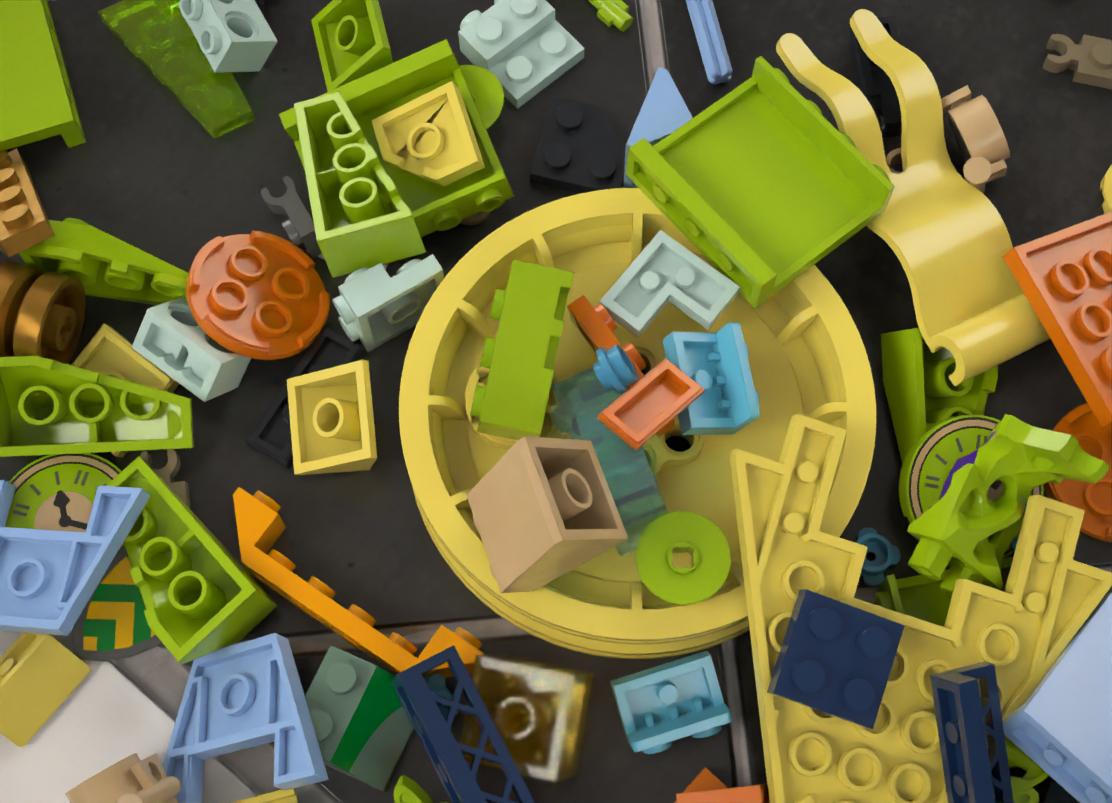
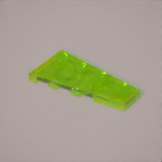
(168, 47)

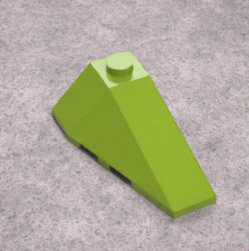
(106, 264)
(920, 386)
(75, 410)
(187, 578)

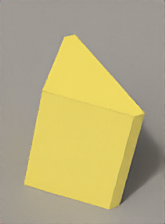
(332, 420)

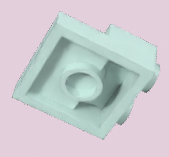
(519, 46)
(382, 307)

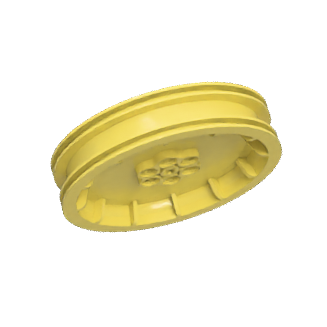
(801, 362)

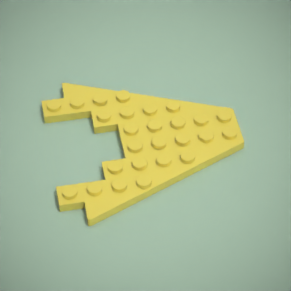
(1017, 629)

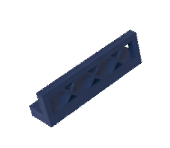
(963, 735)
(439, 741)

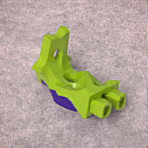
(959, 523)

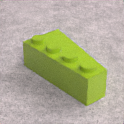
(351, 196)

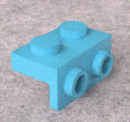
(723, 369)
(670, 703)

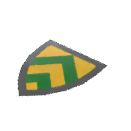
(114, 617)

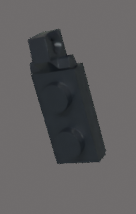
(876, 83)

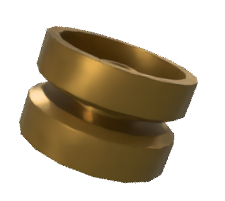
(39, 312)

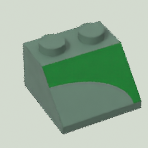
(358, 718)

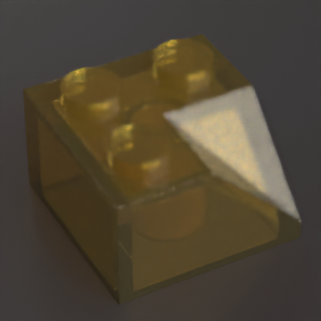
(536, 712)

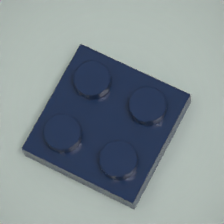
(836, 658)

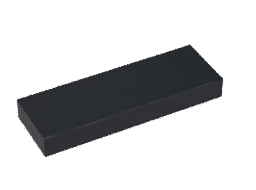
(273, 431)

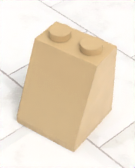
(544, 512)

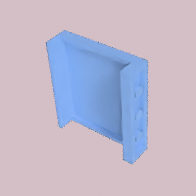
(1069, 713)

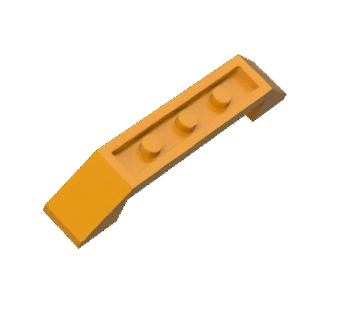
(260, 528)

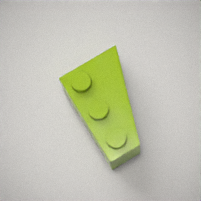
(523, 351)

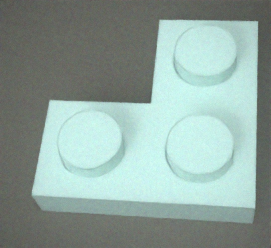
(664, 275)

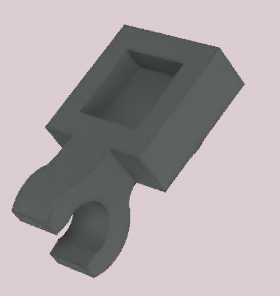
(300, 224)

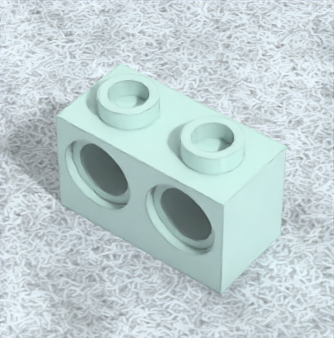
(230, 33)
(186, 353)

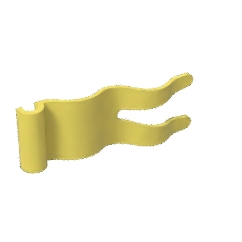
(935, 220)

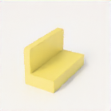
(34, 682)

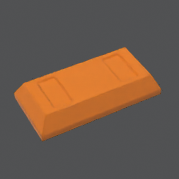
(650, 404)

